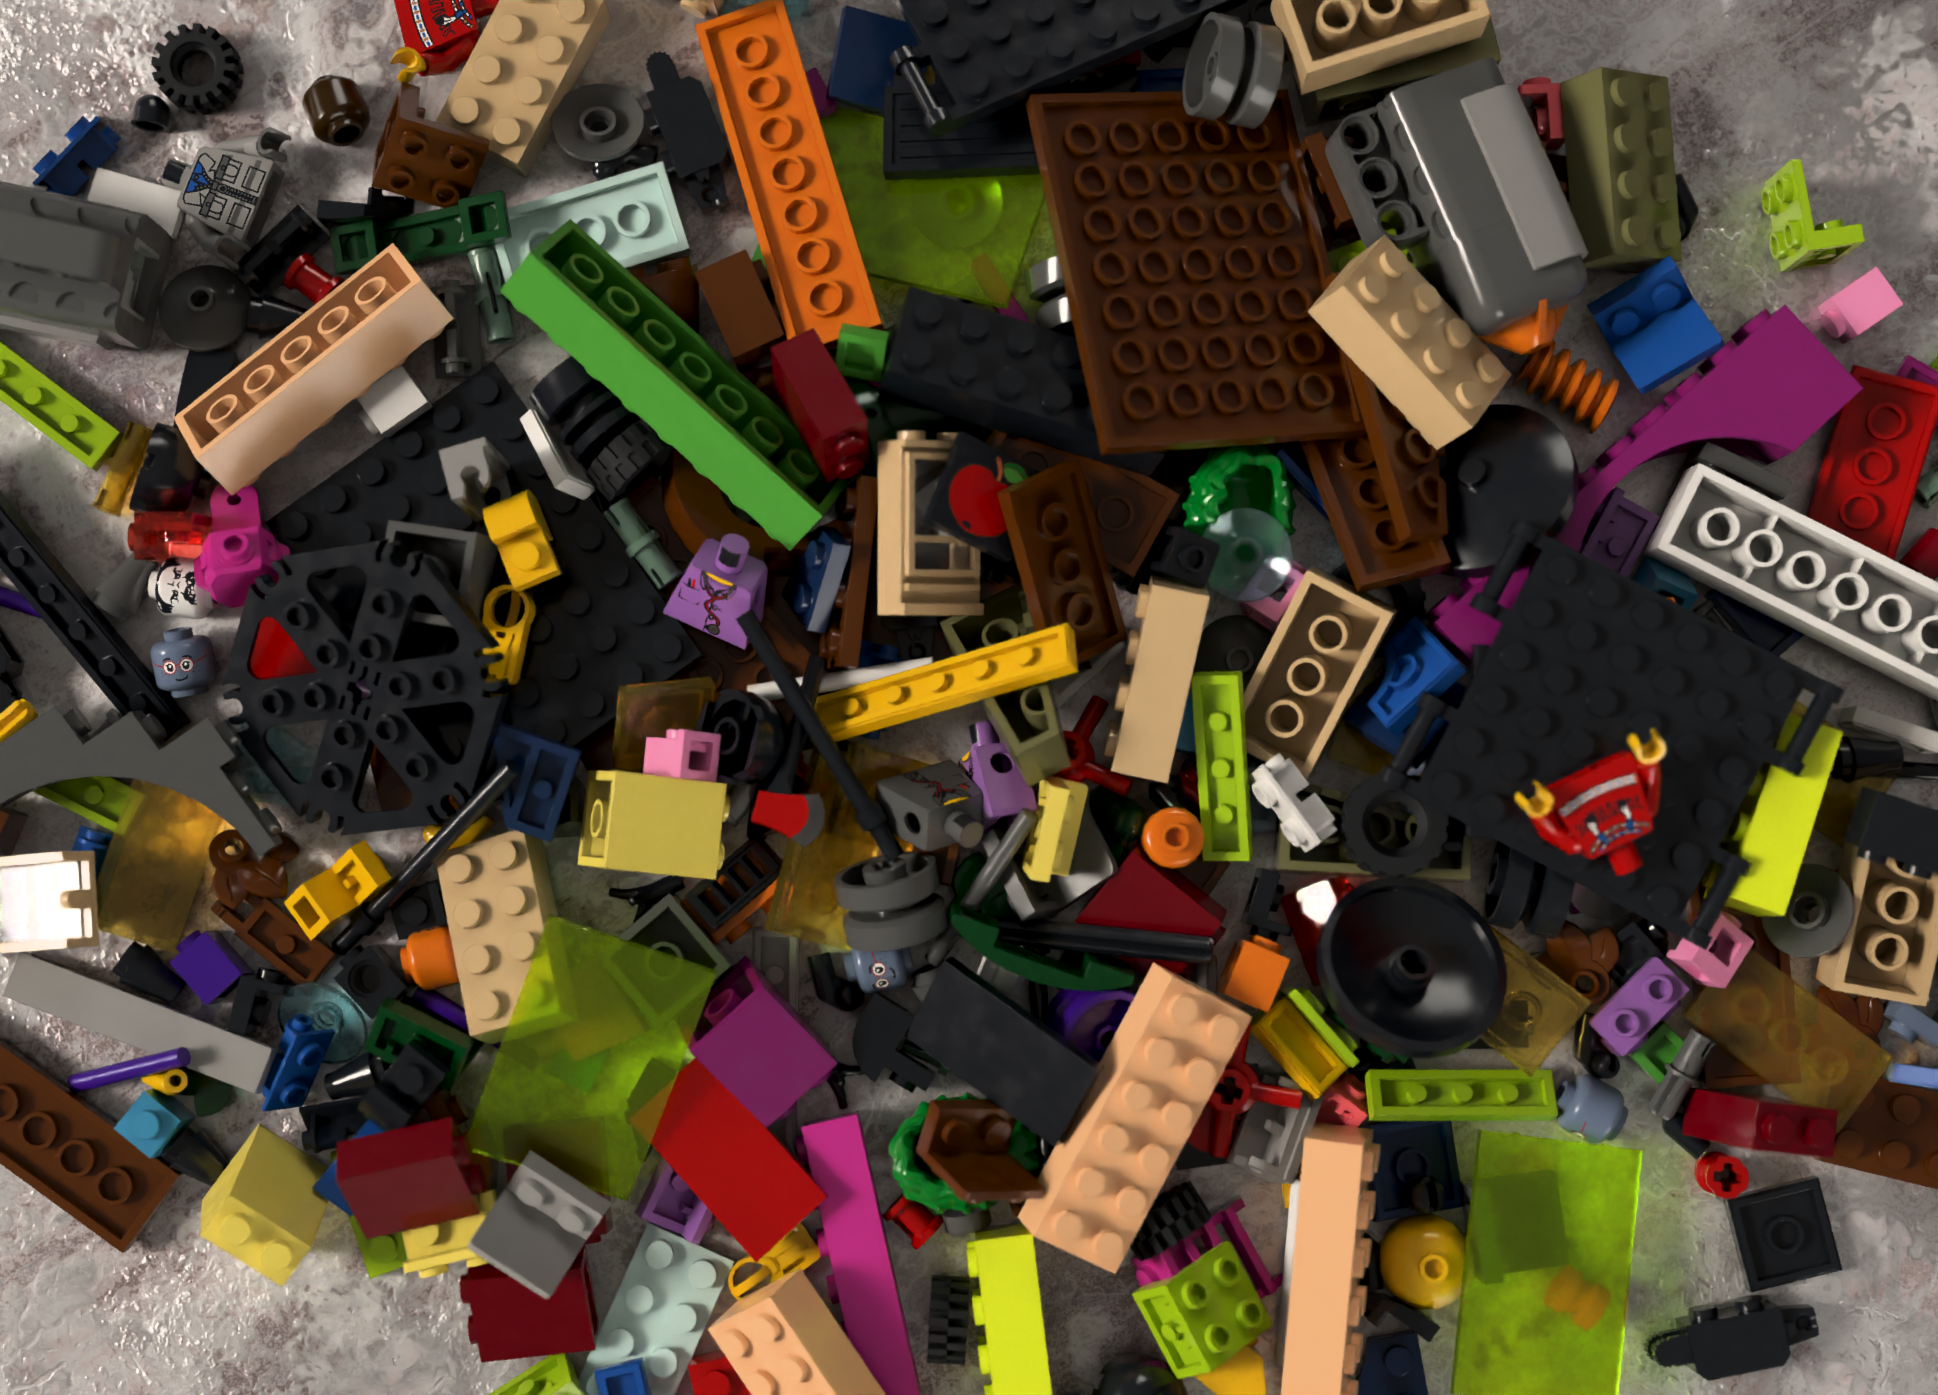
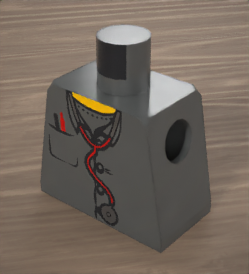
(933, 806)

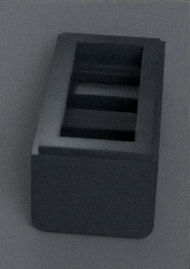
(703, 905)

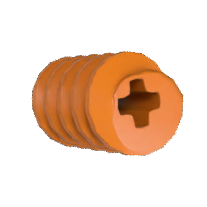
(1569, 384)

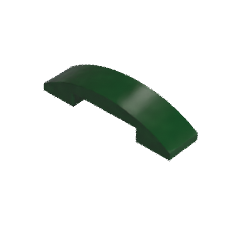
(424, 236)
(1093, 974)

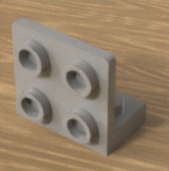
(538, 1225)

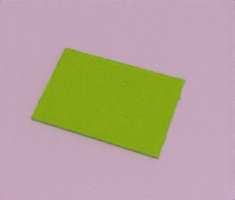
(933, 232)
(590, 1056)
(1546, 1267)

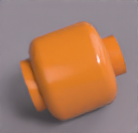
(1172, 837)
(429, 959)

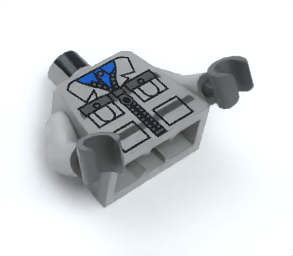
(229, 191)

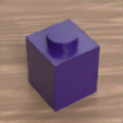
(209, 965)

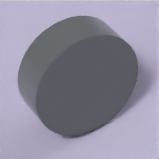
(959, 1224)

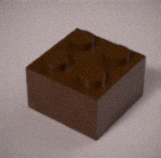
(740, 304)

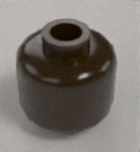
(336, 110)

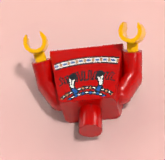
(438, 34)
(1602, 805)

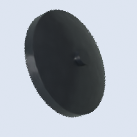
(1501, 472)
(1411, 967)

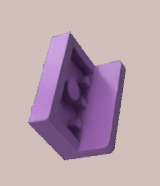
(1618, 532)
(1637, 1006)
(674, 1205)

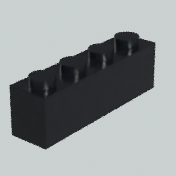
(1895, 829)

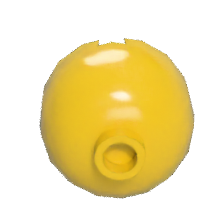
(1423, 1261)

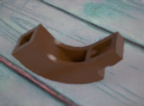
(700, 513)

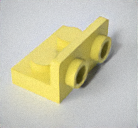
(1055, 833)
(446, 1242)

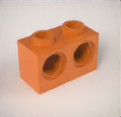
(1253, 972)

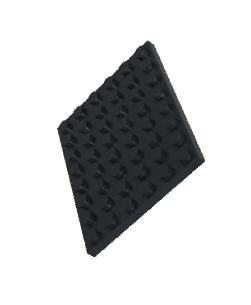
(591, 624)

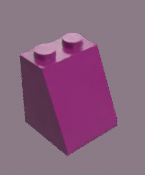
(759, 1044)

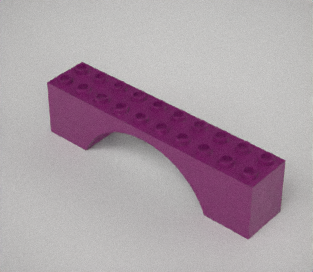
(1751, 400)

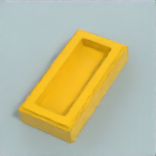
(1298, 1048)

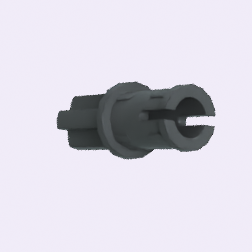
(1682, 1074)

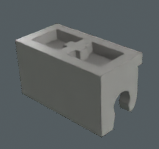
(471, 472)
(1273, 1136)

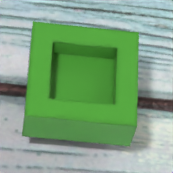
(862, 352)
(1657, 1050)

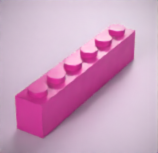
(859, 1250)

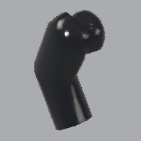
(832, 988)
(1591, 1052)

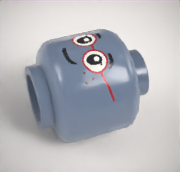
(183, 662)
(879, 970)
(1590, 1109)

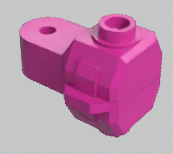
(237, 547)

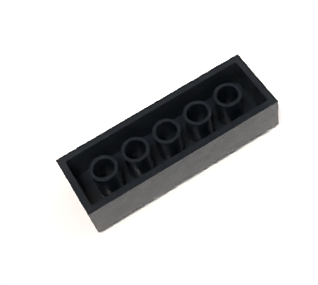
(996, 376)

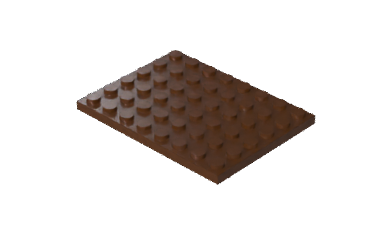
(1191, 273)

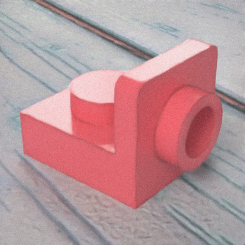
(1549, 114)
(1344, 1102)

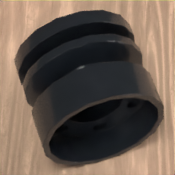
(593, 409)

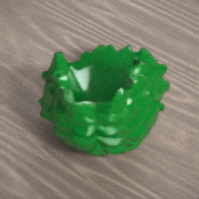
(1239, 479)
(929, 1189)

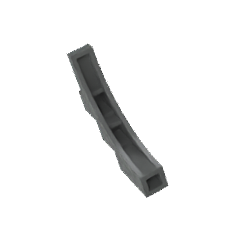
(194, 764)

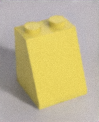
(653, 824)
(266, 1205)

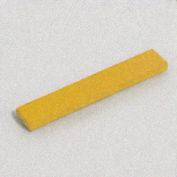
(949, 683)

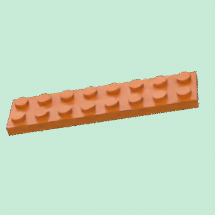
(787, 172)

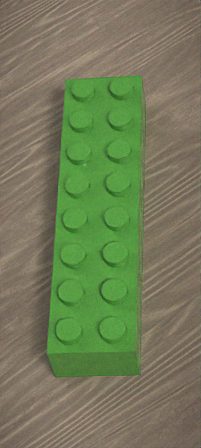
(672, 381)

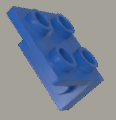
(1655, 325)

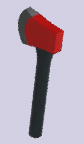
(777, 807)

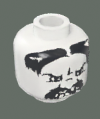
(177, 592)

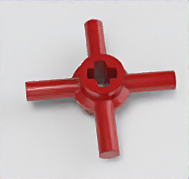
(1084, 764)
(1253, 1090)

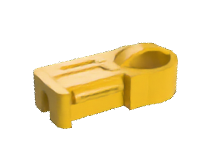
(512, 636)
(789, 1254)

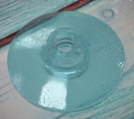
(1268, 568)
(328, 1010)

